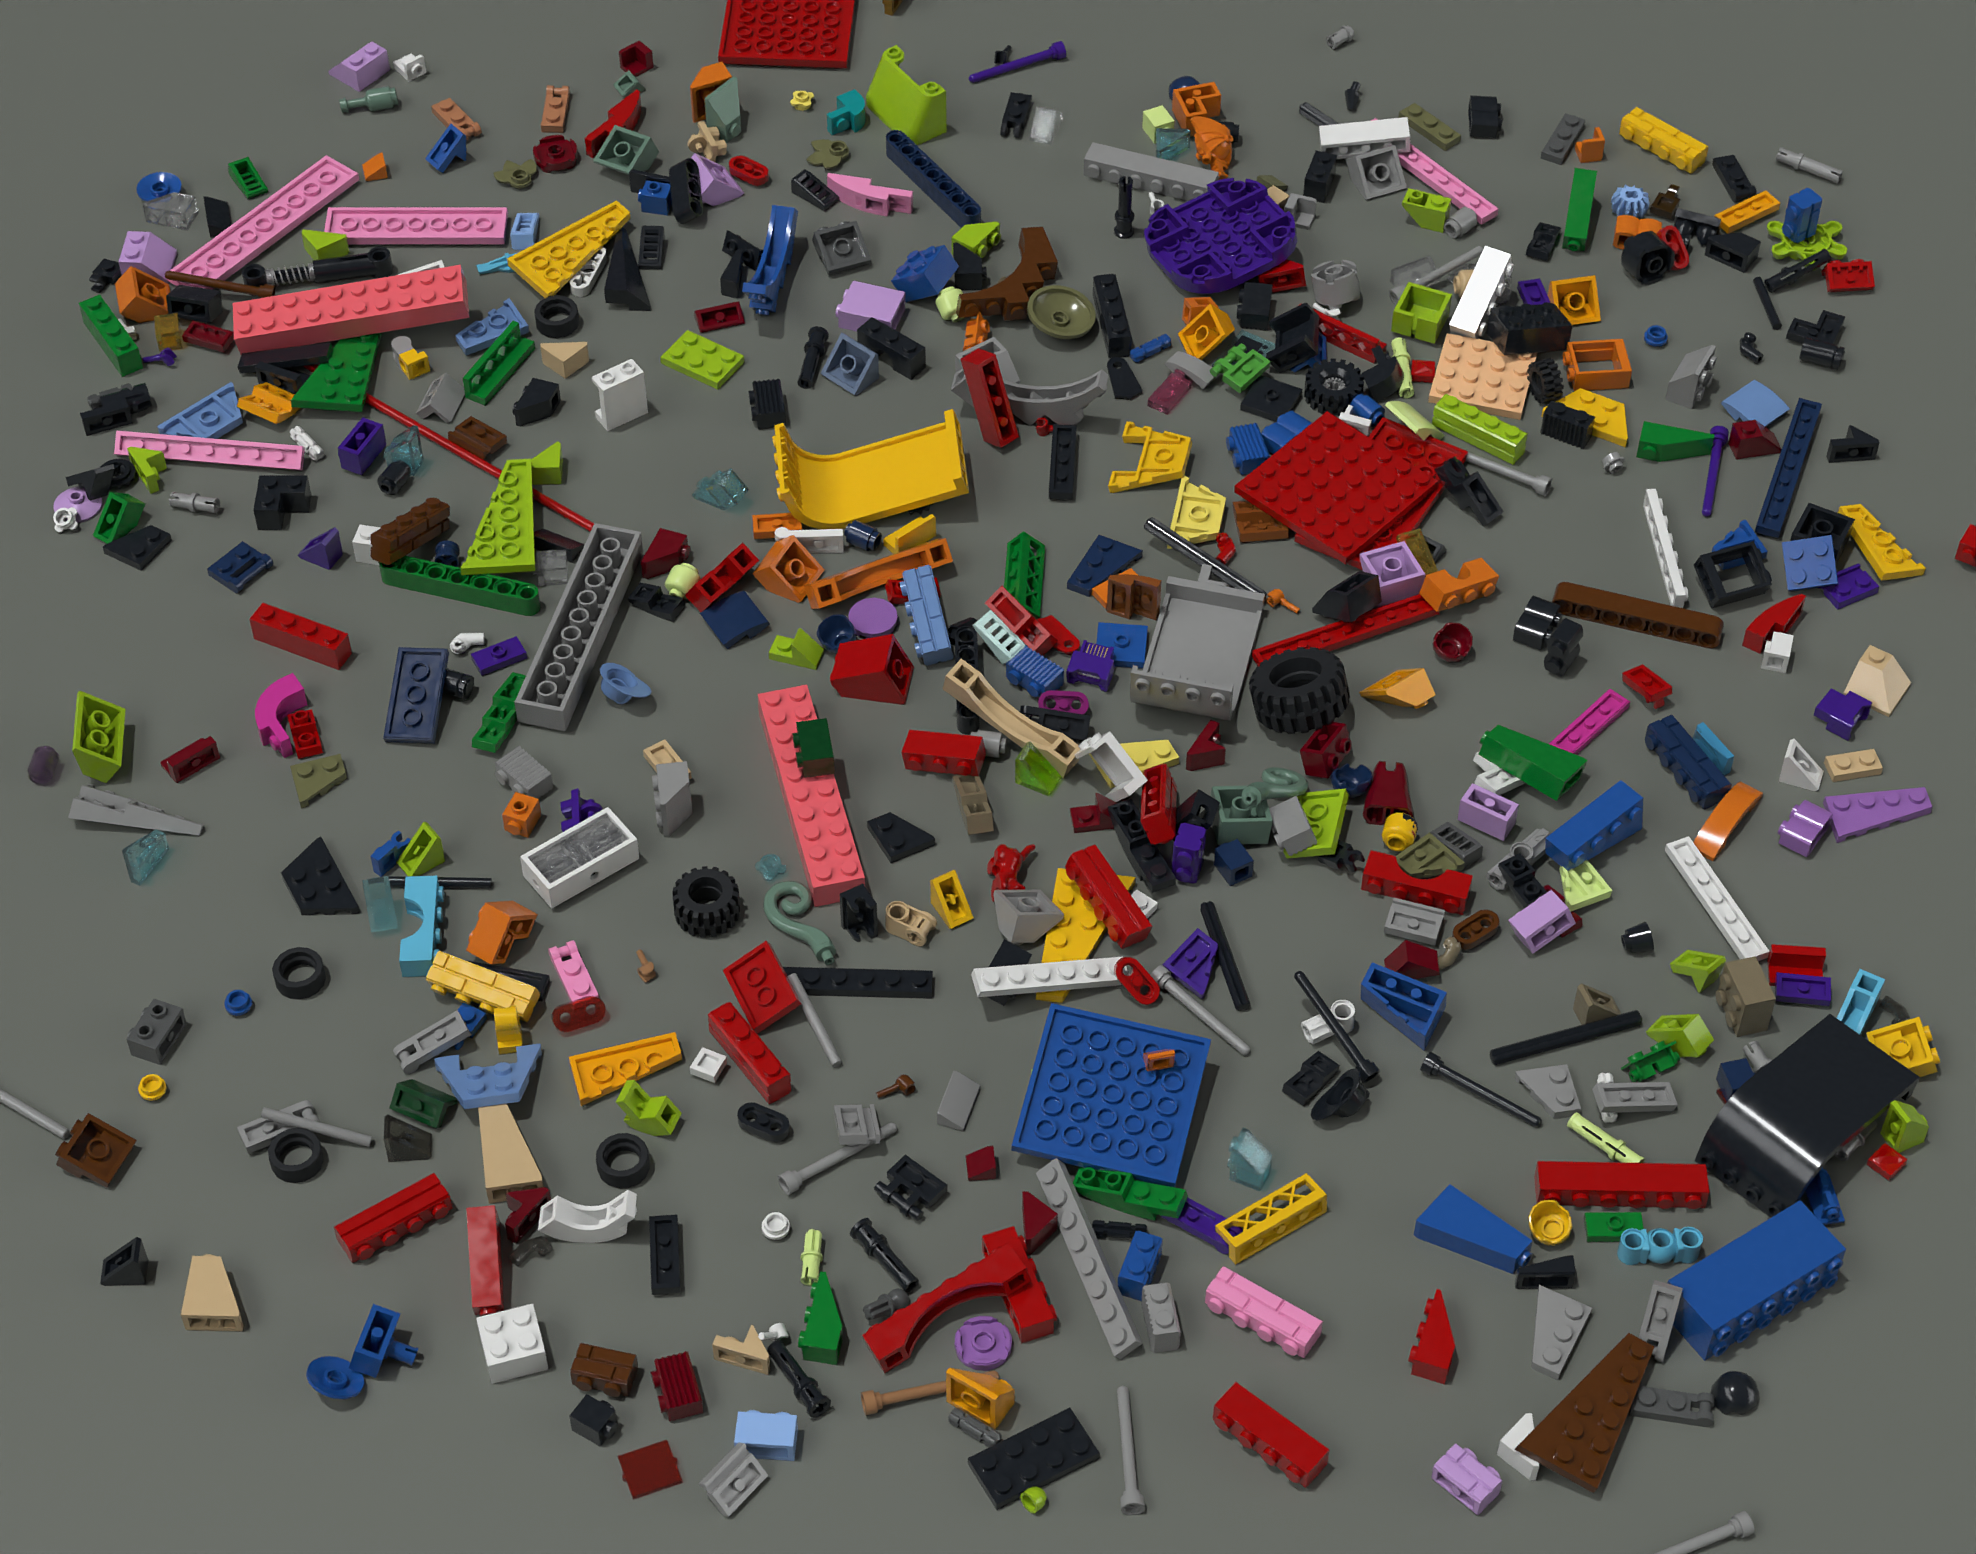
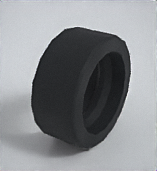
(559, 328)
(295, 957)
(618, 1143)
(300, 1172)

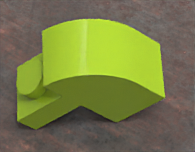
(645, 1113)

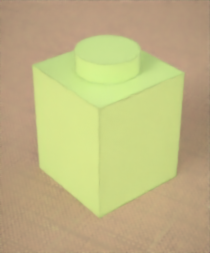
(1156, 118)

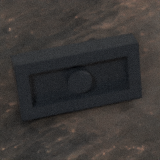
(1690, 221)

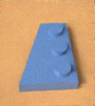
(485, 332)

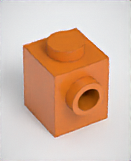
(521, 814)

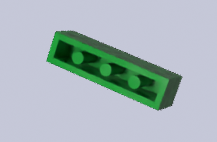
(111, 335)

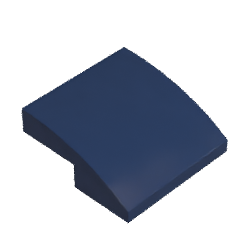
(734, 618)

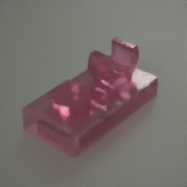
(1169, 392)

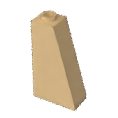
(505, 1154)

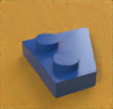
(1741, 535)

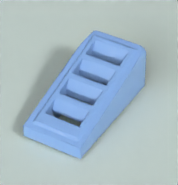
(524, 230)

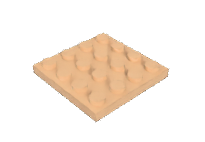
(1482, 376)

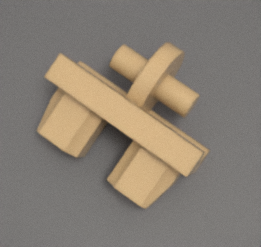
(707, 142)

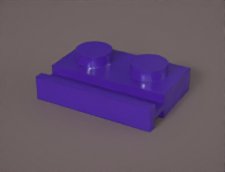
(1852, 587)

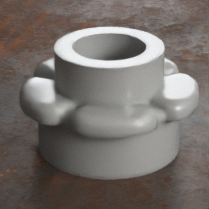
(1613, 462)

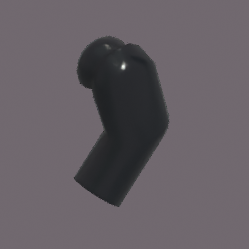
(1747, 348)

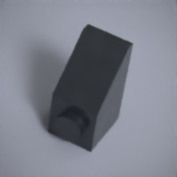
(1733, 250)
(970, 269)

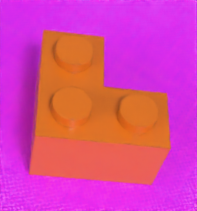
(1193, 101)
(498, 928)

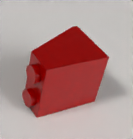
(872, 670)

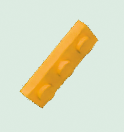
(1747, 211)

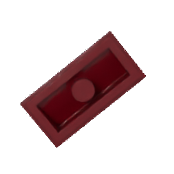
(719, 317)

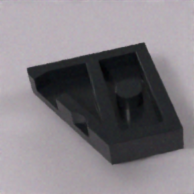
(138, 547)

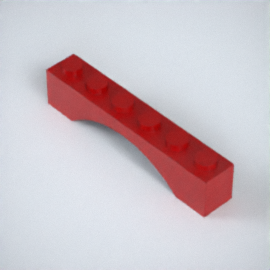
(993, 1276)

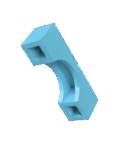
(422, 900)

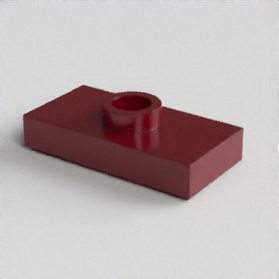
(208, 336)

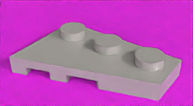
(1557, 1330)

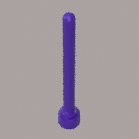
(1056, 51)
(1720, 439)

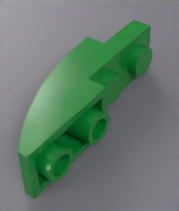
(1129, 1196)

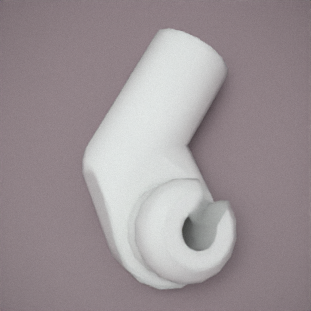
(465, 640)

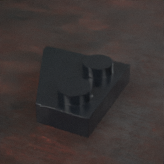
(898, 837)

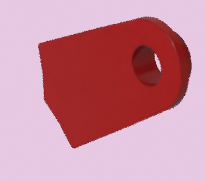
(1062, 634)

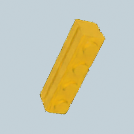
(1663, 140)
(480, 985)

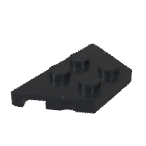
(317, 882)

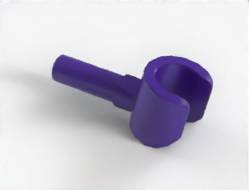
(165, 355)

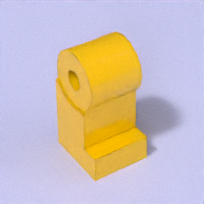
(507, 1029)

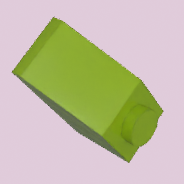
(1685, 1029)
(1904, 1126)

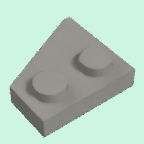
(1552, 1089)

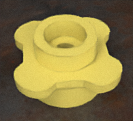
(802, 100)

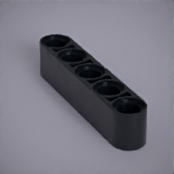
(967, 649)

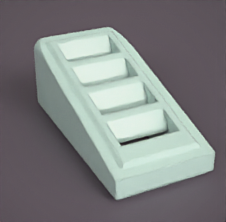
(1004, 632)

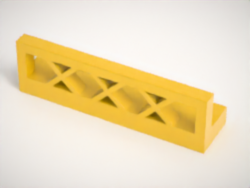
(1278, 1221)

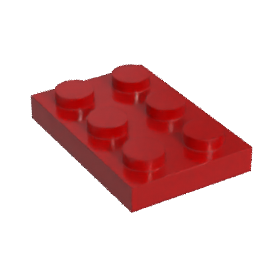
(762, 987)

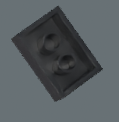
(1529, 328)

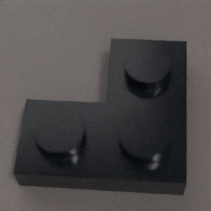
(1825, 330)

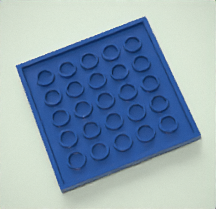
(1098, 1102)

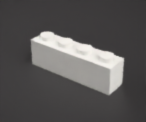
(1363, 137)
(1481, 293)

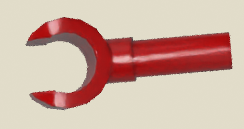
(1043, 427)

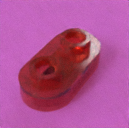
(577, 1013)

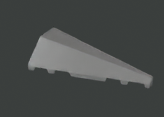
(119, 810)

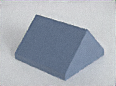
(851, 365)

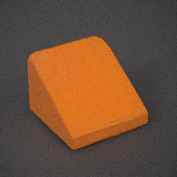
(375, 168)
(1159, 1059)

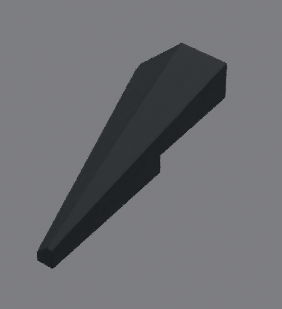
(624, 279)

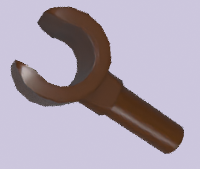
(903, 1083)

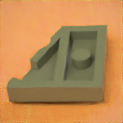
(317, 777)
(1428, 858)

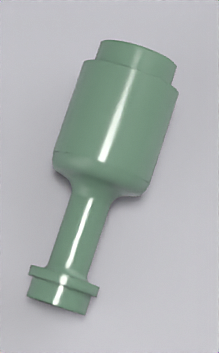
(375, 100)

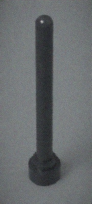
(1435, 1066)
(1367, 1069)

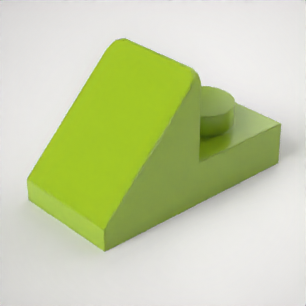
(147, 466)
(799, 651)
(1701, 966)

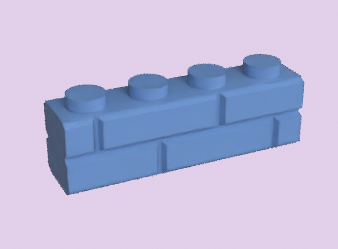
(927, 615)

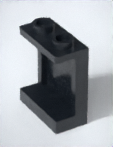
(1295, 337)

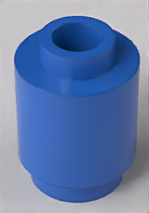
(1367, 408)

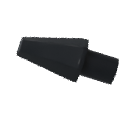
(1352, 96)
(952, 629)

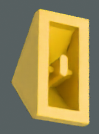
(950, 899)

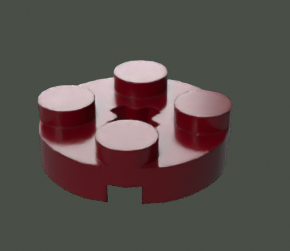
(563, 159)

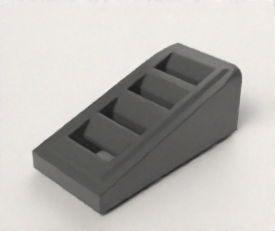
(1473, 848)

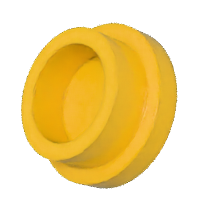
(152, 1087)

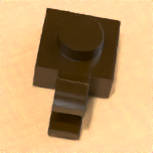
(1666, 204)

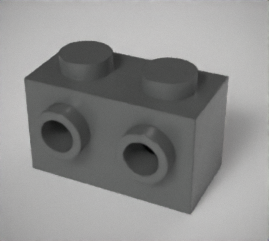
(156, 1031)

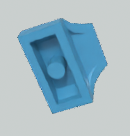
(1713, 748)

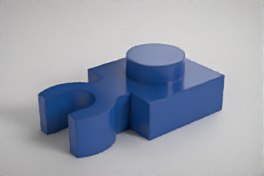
(473, 1018)

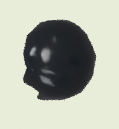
(1735, 1392)

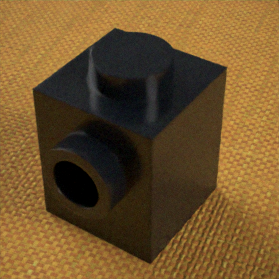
(594, 1420)

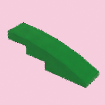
(500, 717)

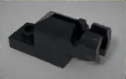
(116, 409)
(1469, 490)

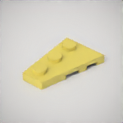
(1146, 755)

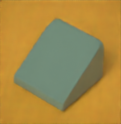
(628, 84)

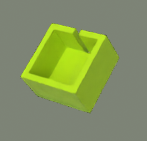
(1421, 312)

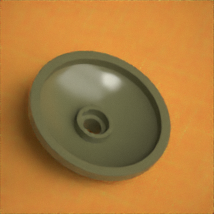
(1061, 312)

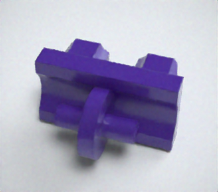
(578, 809)

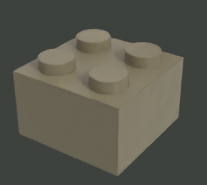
(1745, 996)

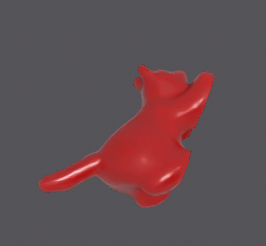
(1006, 866)

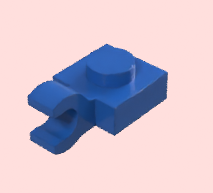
(387, 855)

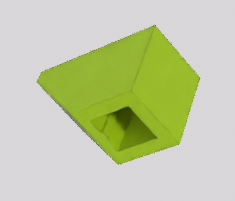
(1427, 209)
(978, 237)

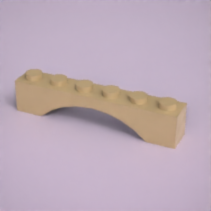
(979, 696)

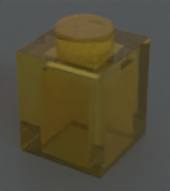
(168, 331)

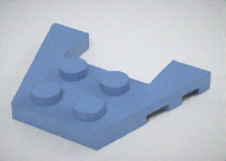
(489, 1084)

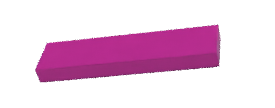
(1591, 722)

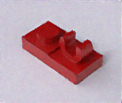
(1647, 684)

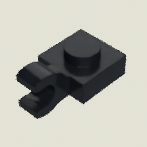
(106, 272)

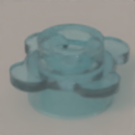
(770, 866)

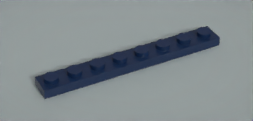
(1788, 468)

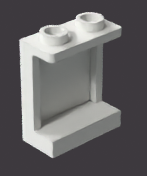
(620, 394)
(1115, 764)

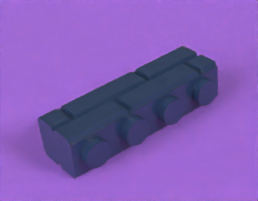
(1687, 762)

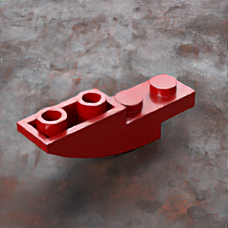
(623, 114)

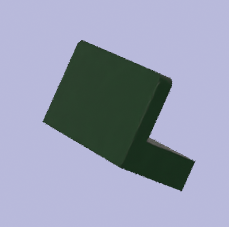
(421, 1102)

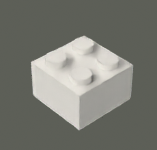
(512, 1343)

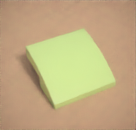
(1414, 420)

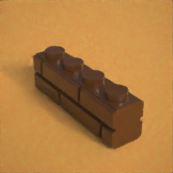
(410, 531)

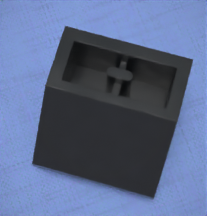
(1350, 597)

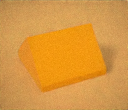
(1576, 299)

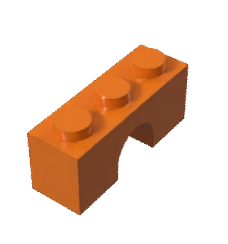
(1473, 582)

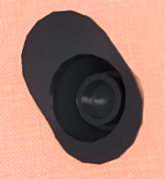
(1342, 1098)

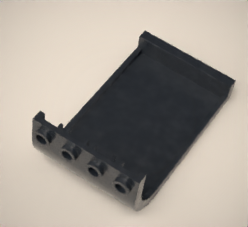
(1801, 1113)

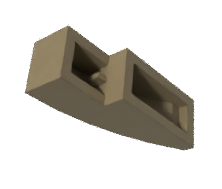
(973, 804)

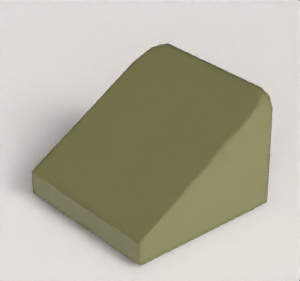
(1269, 180)

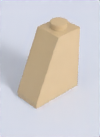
(209, 1297)

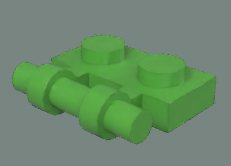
(1245, 371)

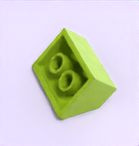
(98, 736)

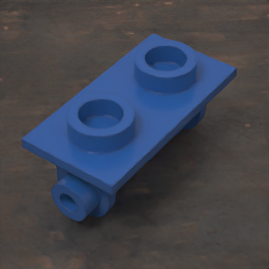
(1824, 1199)

